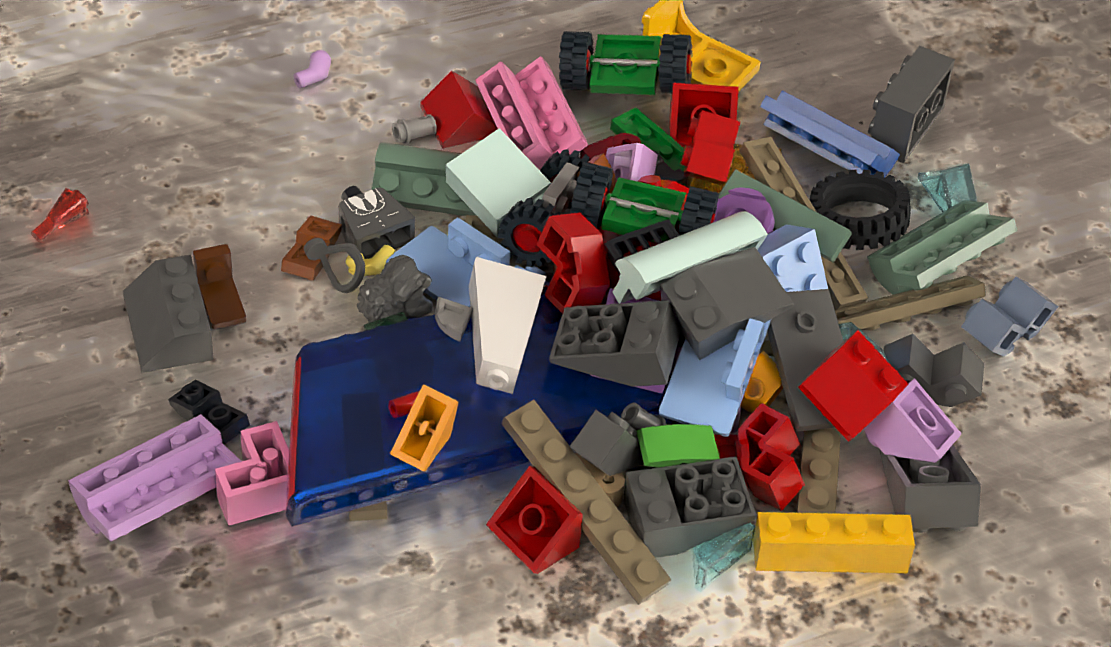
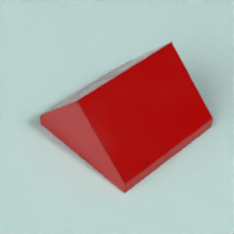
(691, 99)
(458, 111)
(537, 522)

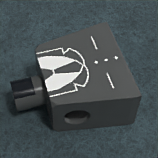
(374, 220)

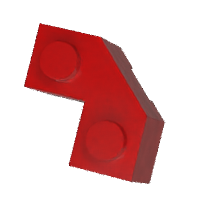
(710, 147)
(580, 261)
(766, 461)

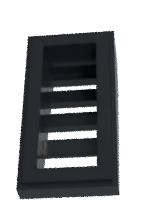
(629, 242)

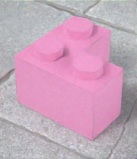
(259, 481)

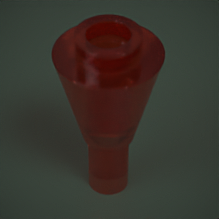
(67, 209)

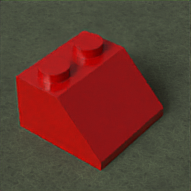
(853, 385)

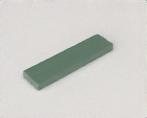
(829, 234)

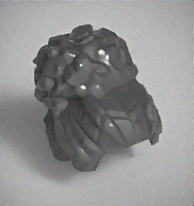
(395, 291)

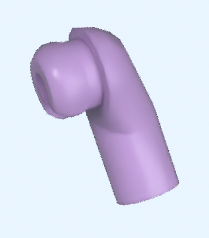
(317, 70)

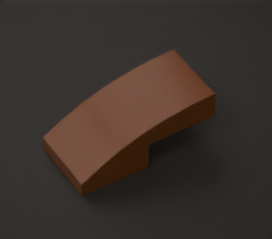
(296, 261)

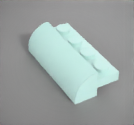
(649, 268)

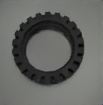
(867, 188)

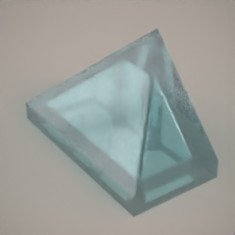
(720, 553)

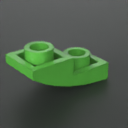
(677, 444)

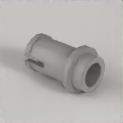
(406, 130)

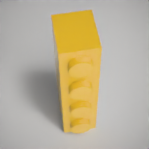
(833, 542)

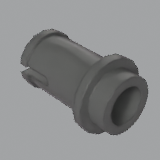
(640, 418)

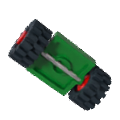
(624, 62)
(638, 204)

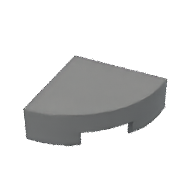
(453, 317)

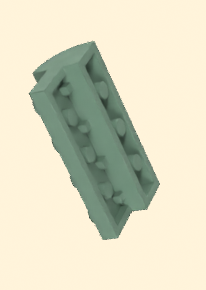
(417, 178)
(939, 246)

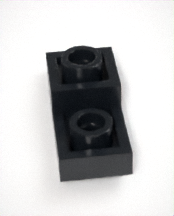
(202, 399)

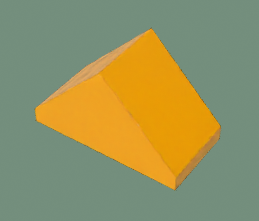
(426, 428)

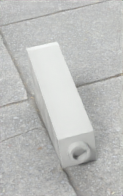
(502, 320)

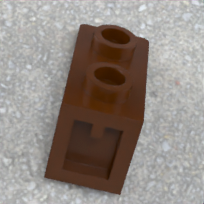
(217, 286)

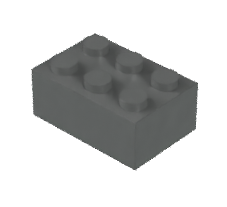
(911, 101)

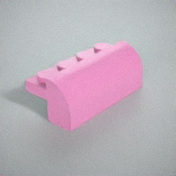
(531, 110)

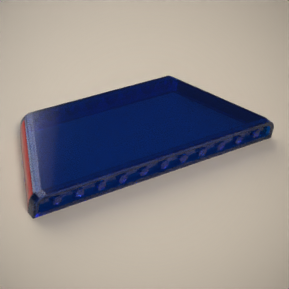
(347, 433)

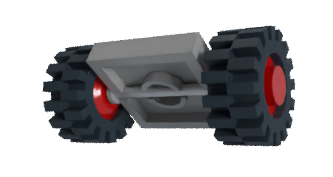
(527, 220)

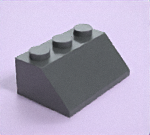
(168, 315)

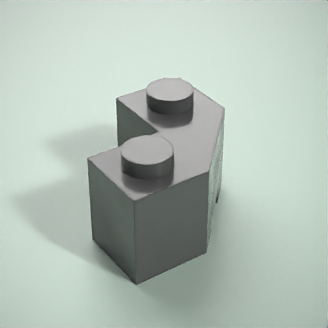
(946, 376)

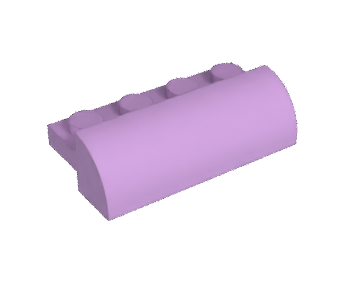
(151, 478)

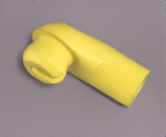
(372, 265)

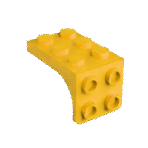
(711, 60)

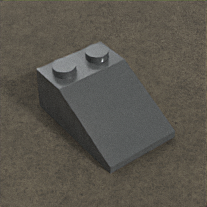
(721, 296)
(934, 493)

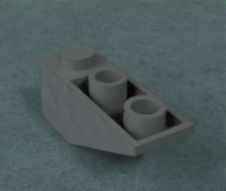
(609, 444)

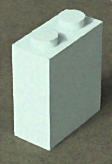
(494, 178)

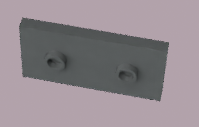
(799, 344)

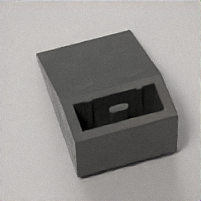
(619, 341)
(686, 504)

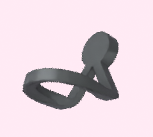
(317, 249)

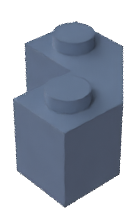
(1016, 314)

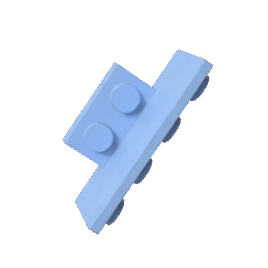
(451, 258)
(713, 387)

